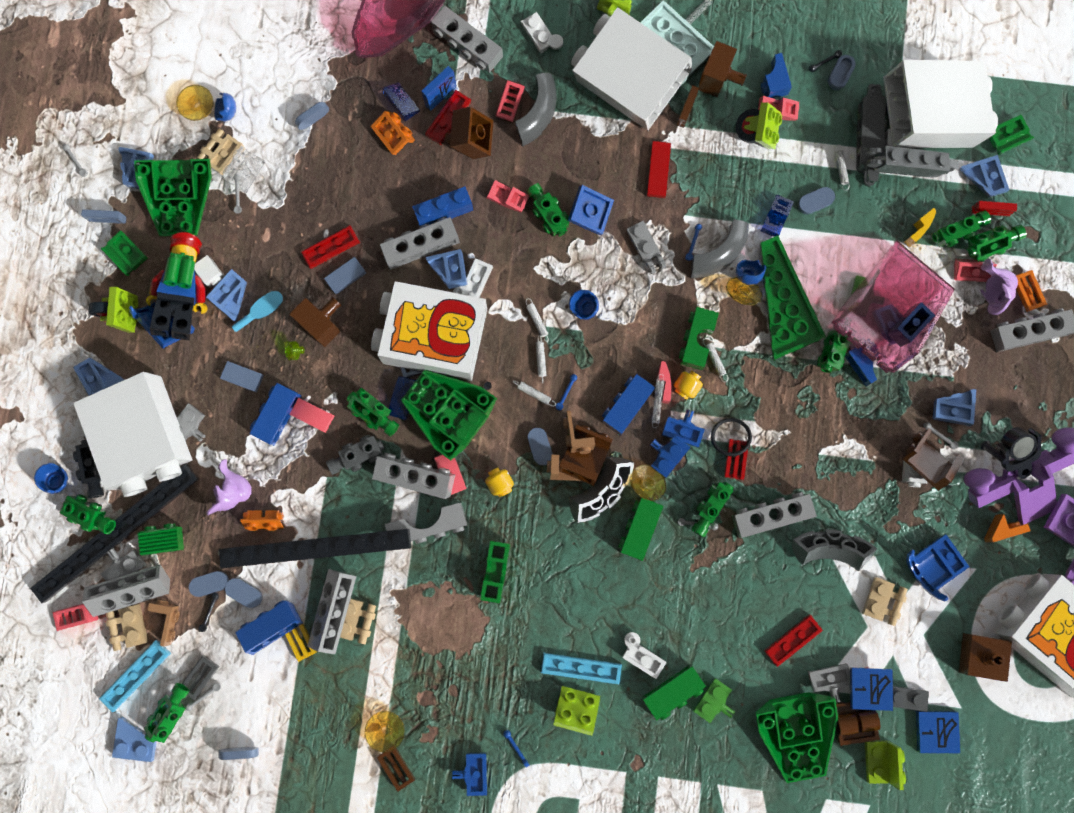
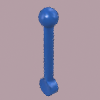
(689, 256)
(559, 406)
(507, 734)

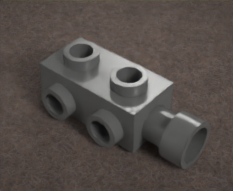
(360, 455)

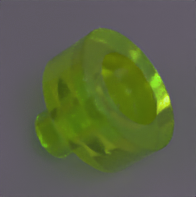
(293, 350)

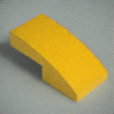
(922, 226)

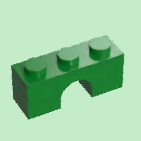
(701, 322)
(495, 572)

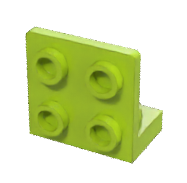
(885, 763)

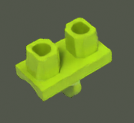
(610, 6)

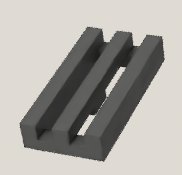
(209, 663)

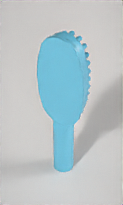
(260, 309)

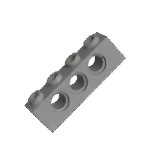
(447, 19)
(413, 252)
(1005, 340)
(384, 472)
(804, 511)
(126, 590)
(331, 611)

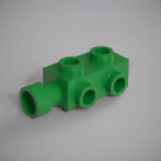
(547, 214)
(962, 229)
(994, 242)
(833, 353)
(371, 411)
(714, 503)
(77, 508)
(166, 715)

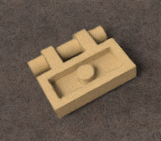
(224, 152)
(879, 598)
(352, 618)
(132, 626)

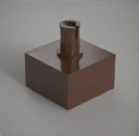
(719, 70)
(470, 133)
(317, 320)
(985, 657)

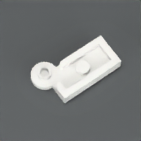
(540, 34)
(476, 279)
(641, 656)

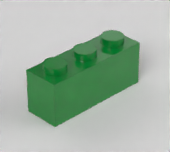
(640, 528)
(674, 692)

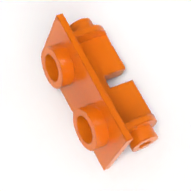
(253, 520)

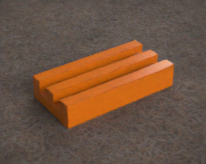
(1026, 293)

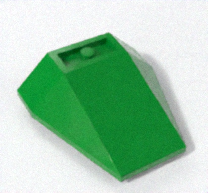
(174, 192)
(440, 411)
(799, 733)

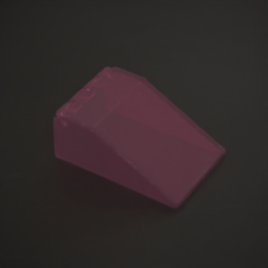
(883, 298)

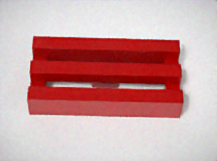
(995, 208)
(728, 460)

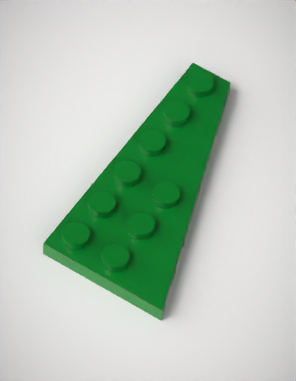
(788, 307)

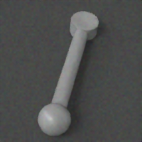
(82, 172)
(237, 209)
(953, 445)
(714, 526)
(216, 687)

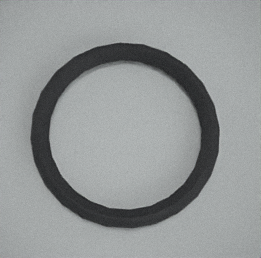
(729, 453)

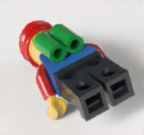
(177, 289)

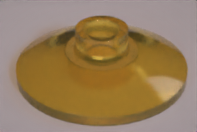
(190, 97)
(744, 293)
(648, 482)
(375, 736)

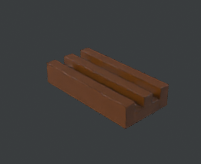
(688, 106)
(390, 774)

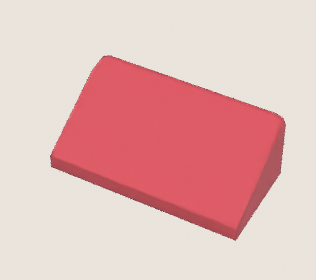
(970, 270)

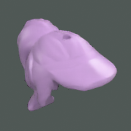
(999, 287)
(234, 490)

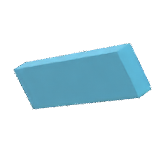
(581, 668)
(134, 676)

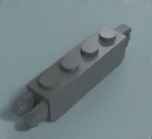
(870, 130)
(910, 161)

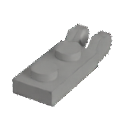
(645, 245)

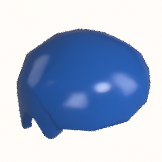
(225, 107)
(750, 271)
(584, 304)
(51, 478)

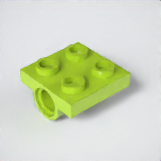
(576, 710)

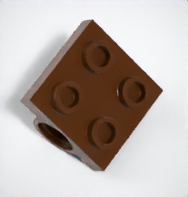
(856, 725)

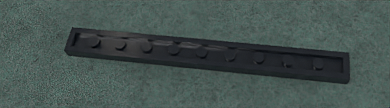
(102, 543)
(315, 548)

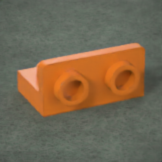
(392, 131)

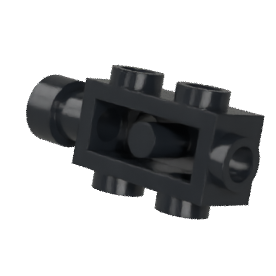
(86, 470)

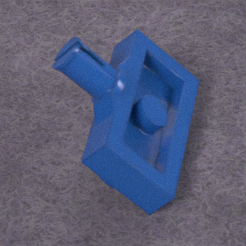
(684, 430)
(669, 455)
(474, 774)

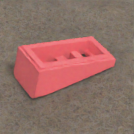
(514, 86)
(85, 615)

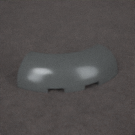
(542, 112)
(714, 261)
(604, 492)
(834, 546)

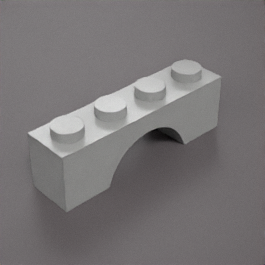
(451, 518)

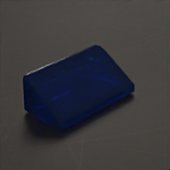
(401, 101)

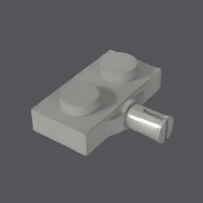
(189, 422)
(123, 565)
(830, 679)

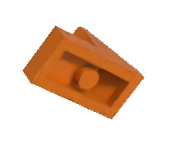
(1001, 530)

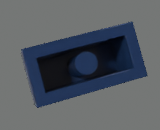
(911, 324)

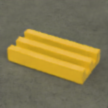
(299, 657)

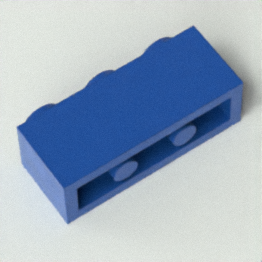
(447, 205)
(627, 404)
(274, 414)
(268, 627)

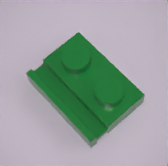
(1010, 135)
(124, 253)

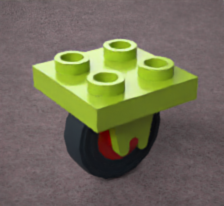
(760, 126)
(115, 309)

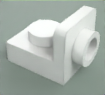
(911, 477)

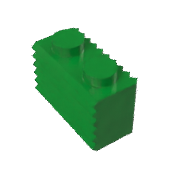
(160, 540)

